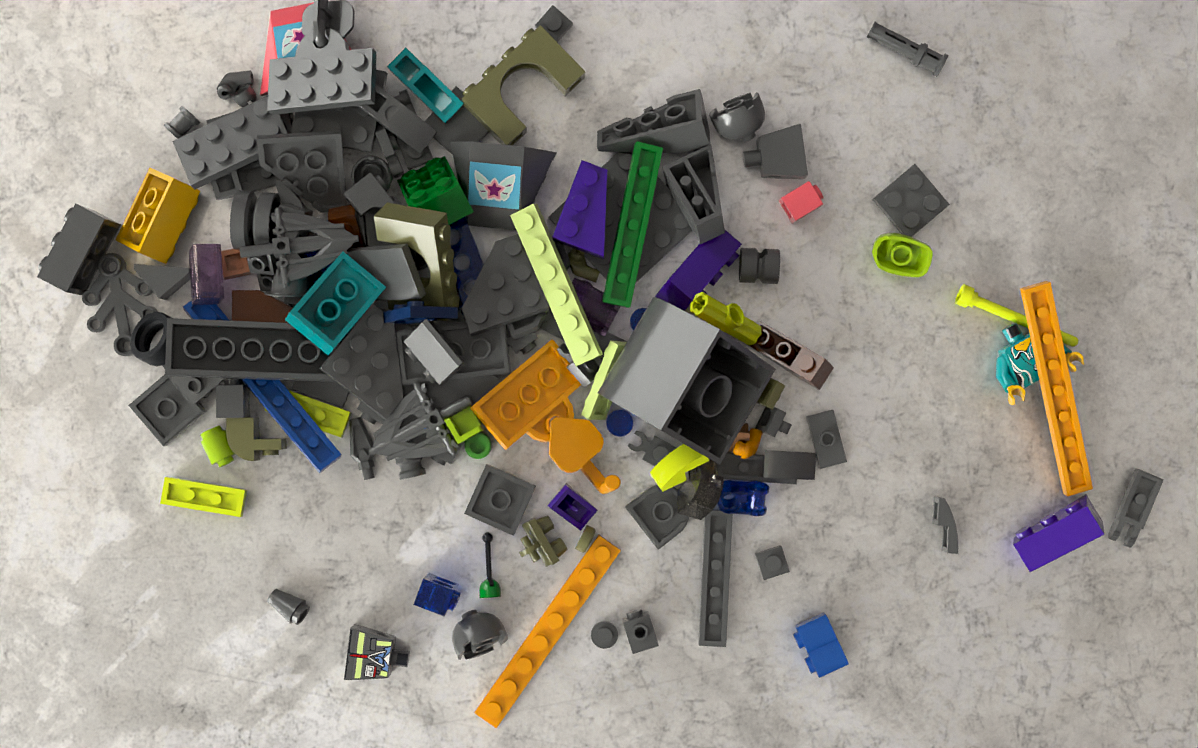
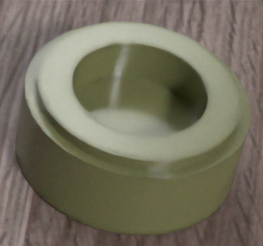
(585, 539)

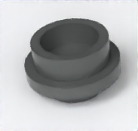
(604, 634)

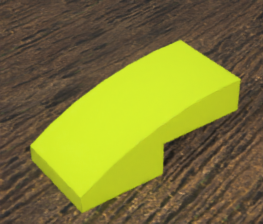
(672, 468)

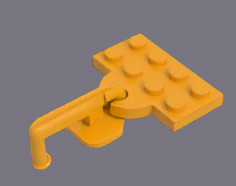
(528, 402)

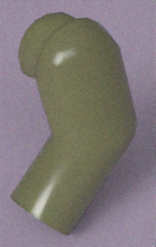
(579, 266)

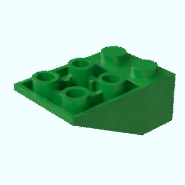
(435, 189)

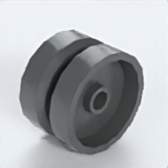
(252, 218)

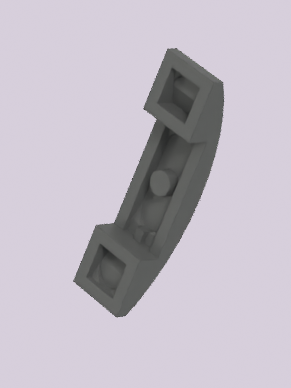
(248, 178)

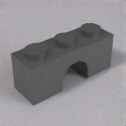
(369, 195)

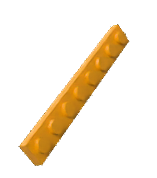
(1056, 388)
(547, 631)

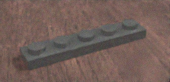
(715, 579)

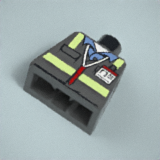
(372, 654)

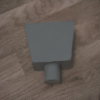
(779, 154)

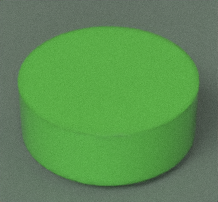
(478, 446)

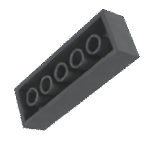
(241, 351)

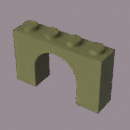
(537, 53)
(429, 236)

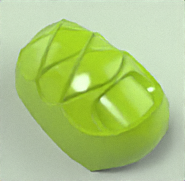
(902, 255)

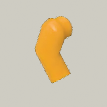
(749, 448)

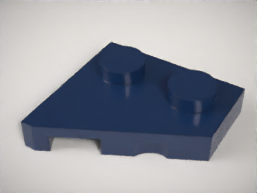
(416, 312)

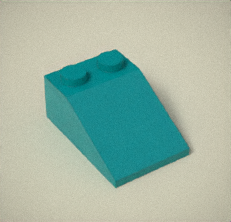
(335, 303)

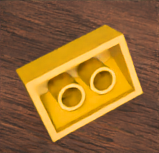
(158, 216)

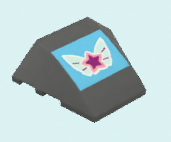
(499, 180)

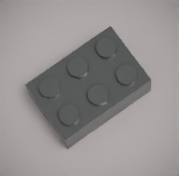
(78, 250)

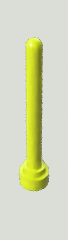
(968, 297)

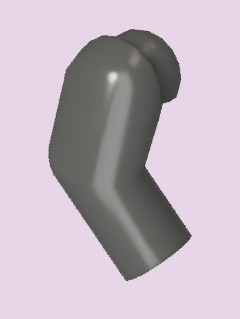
(232, 81)

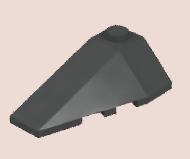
(675, 127)

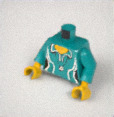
(1017, 363)

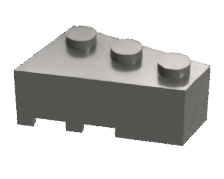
(696, 192)

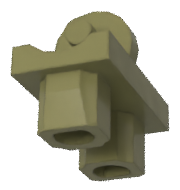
(540, 545)

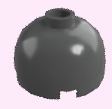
(739, 118)
(477, 634)

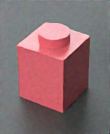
(801, 201)

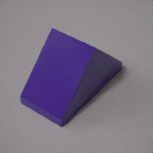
(572, 507)

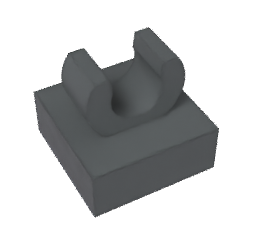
(772, 422)

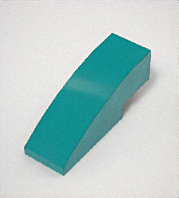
(425, 85)

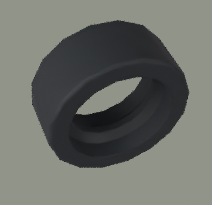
(143, 335)

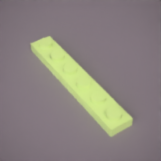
(556, 284)

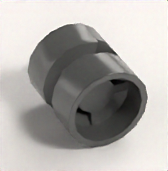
(759, 265)

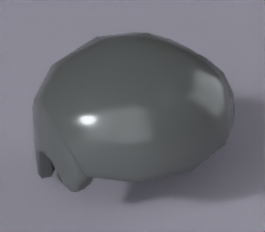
(372, 165)

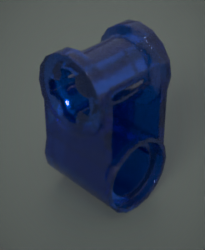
(744, 498)

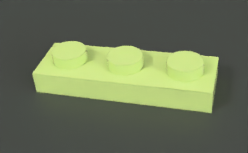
(596, 405)

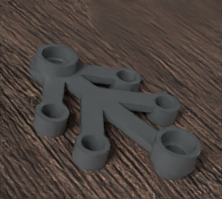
(116, 299)

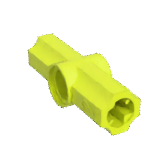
(726, 317)

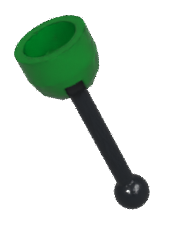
(489, 587)

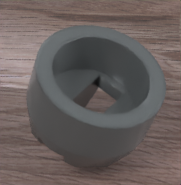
(244, 95)

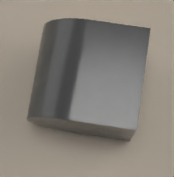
(687, 379)

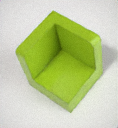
(464, 425)

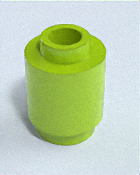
(216, 446)

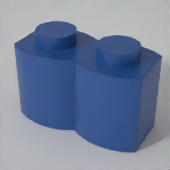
(821, 645)

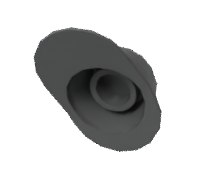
(296, 289)

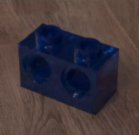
(437, 594)

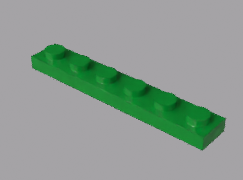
(632, 225)

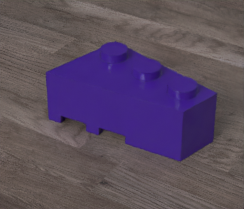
(584, 212)
(699, 269)
(1059, 533)

